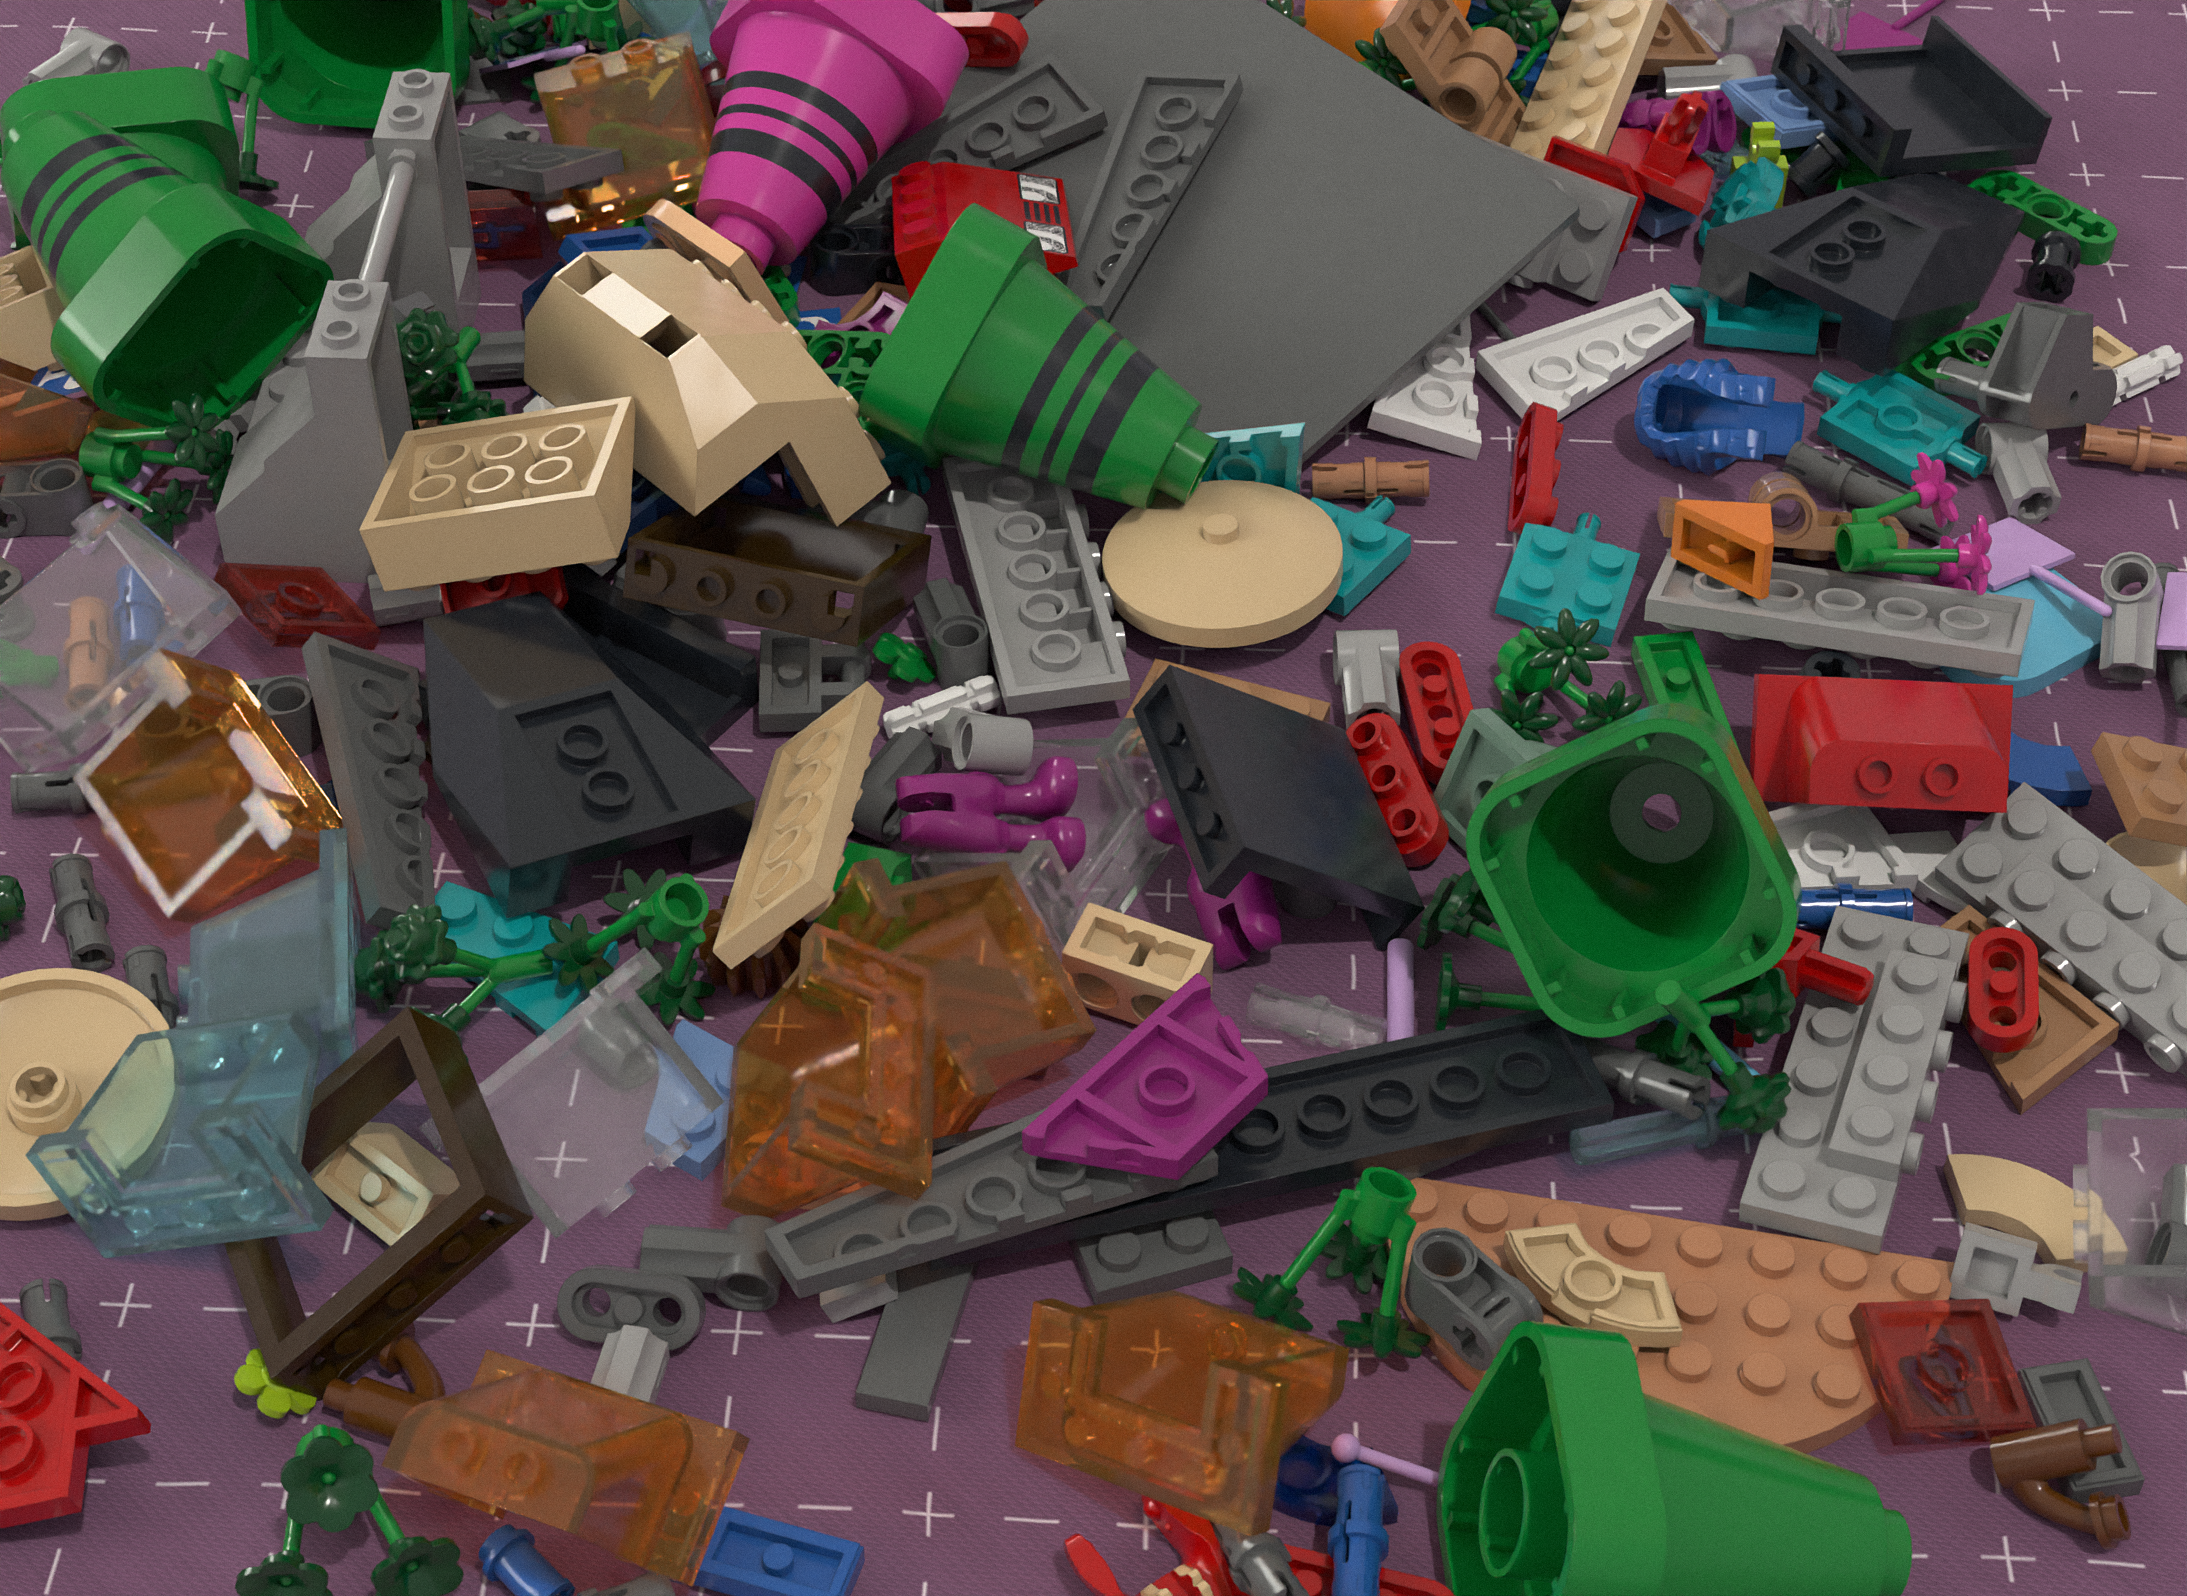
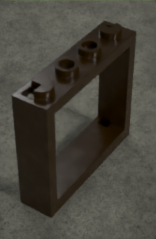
(778, 568)
(426, 1258)

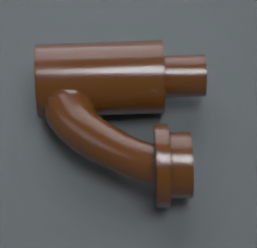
(380, 1407)
(2059, 1450)

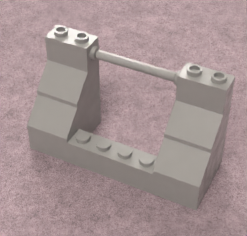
(340, 393)

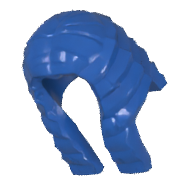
(1713, 415)

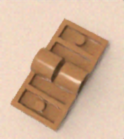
(1457, 67)
(1805, 530)
(2146, 785)

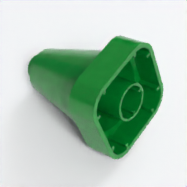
(1597, 1489)

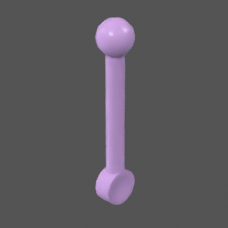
(1347, 1449)

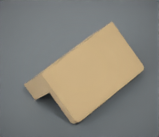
(385, 1179)

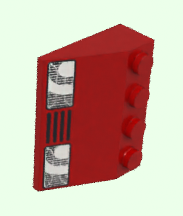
(933, 196)

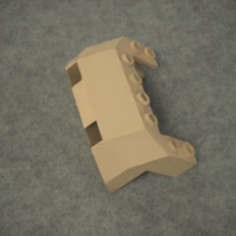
(708, 380)

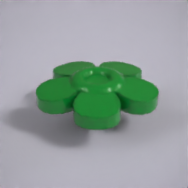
(907, 659)

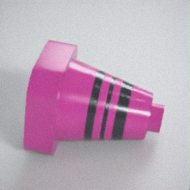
(813, 108)

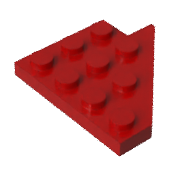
(47, 1423)

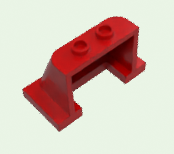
(1881, 742)

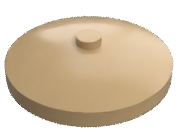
(1224, 566)
(56, 1048)

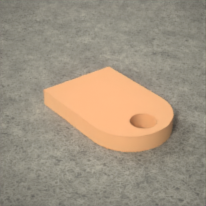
(721, 257)

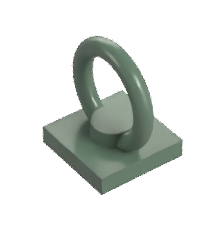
(1479, 758)

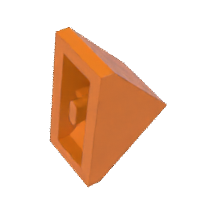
(1726, 542)

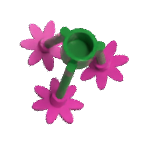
(1873, 547)

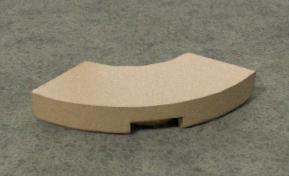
(2016, 1202)
(1591, 1289)

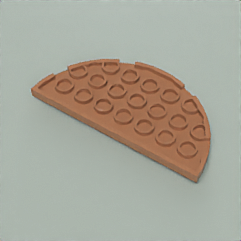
(1757, 1310)

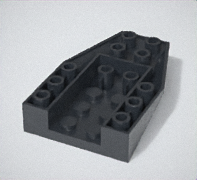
(1884, 255)
(563, 753)

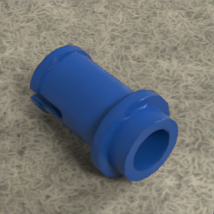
(515, 1562)

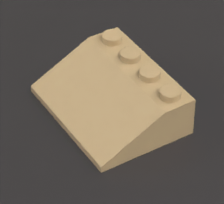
(504, 496)

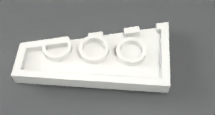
(1585, 354)
(1435, 399)

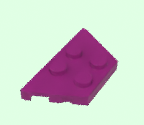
(1157, 1093)

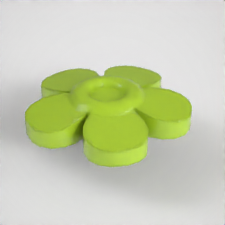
(274, 1397)

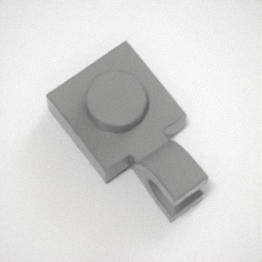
(2003, 1270)

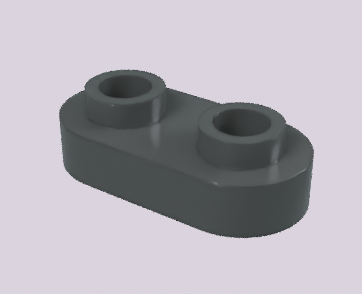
(634, 1301)

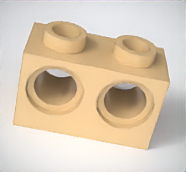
(1130, 964)

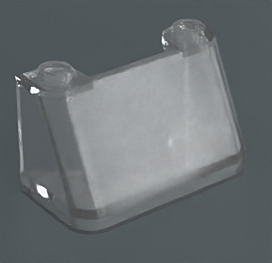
(88, 626)

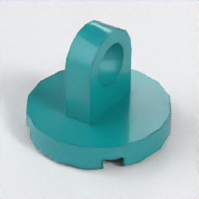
(1745, 194)

